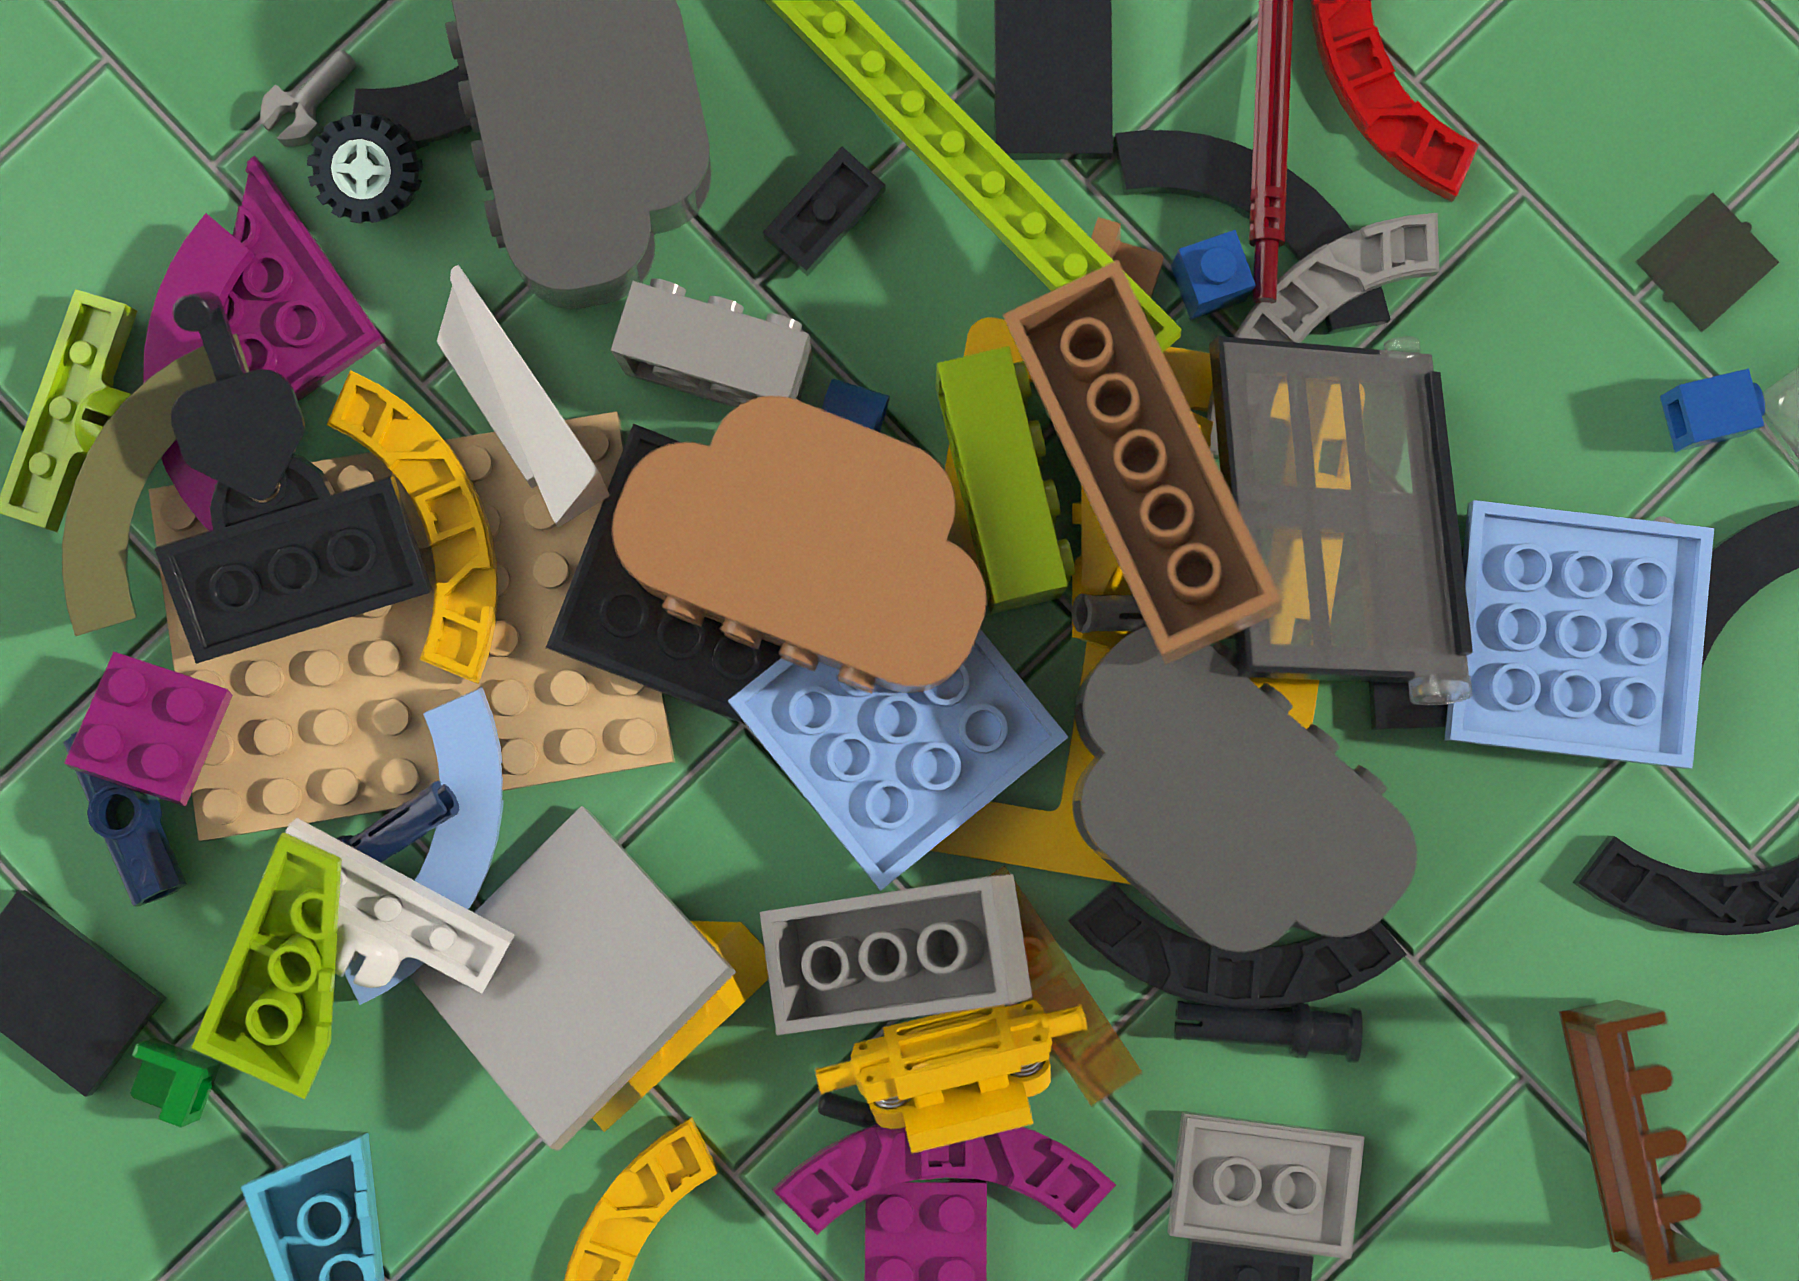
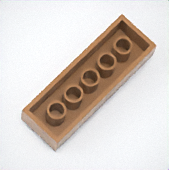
(1143, 463)

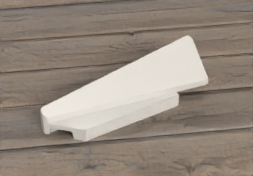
(517, 405)

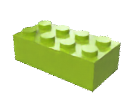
(1001, 479)

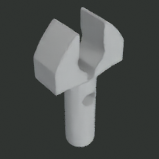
(305, 101)

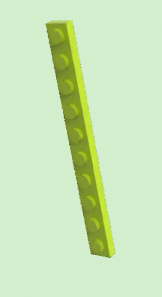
(955, 147)

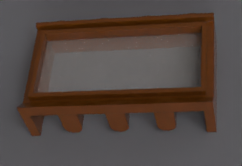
(1622, 1144)

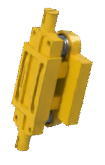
(956, 1071)

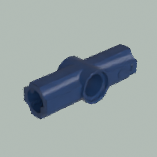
(139, 849)

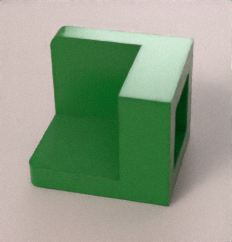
(173, 1081)

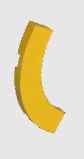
(450, 514)
(638, 1202)

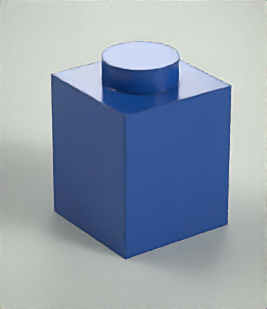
(1212, 274)
(1713, 410)

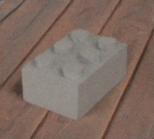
(709, 346)

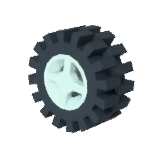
(343, 167)

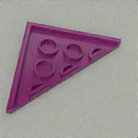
(290, 299)

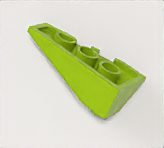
(279, 980)

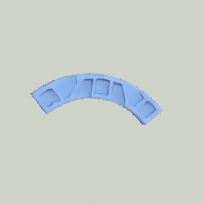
(464, 844)

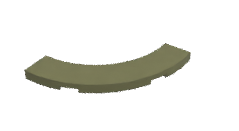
(110, 487)

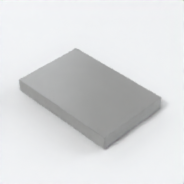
(1266, 1185)

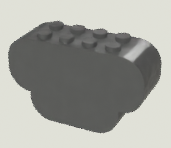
(582, 135)
(1230, 802)

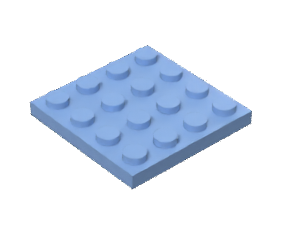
(1583, 634)
(898, 766)

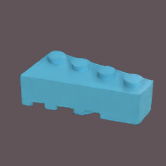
(320, 1216)

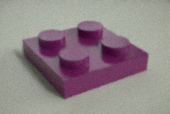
(149, 729)
(927, 1231)

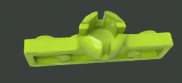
(68, 410)

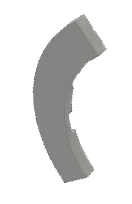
(1338, 273)

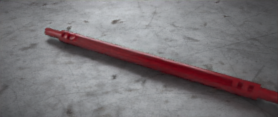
(1270, 144)

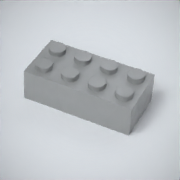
(896, 955)

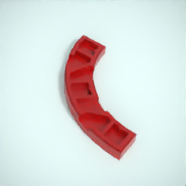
(1380, 106)

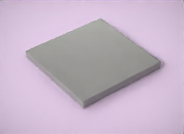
(587, 984)

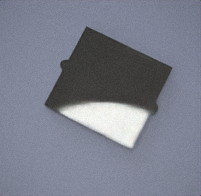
(1707, 262)

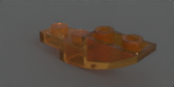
(1093, 1056)

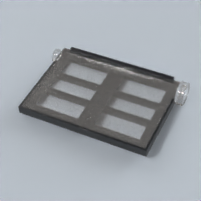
(1351, 510)

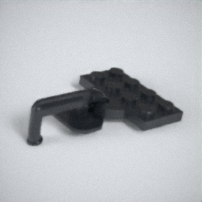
(281, 559)

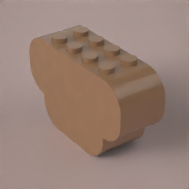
(808, 542)

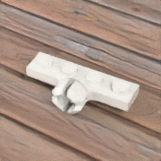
(399, 918)

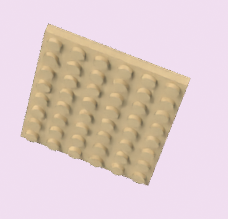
(336, 712)

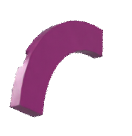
(205, 262)
(882, 1157)

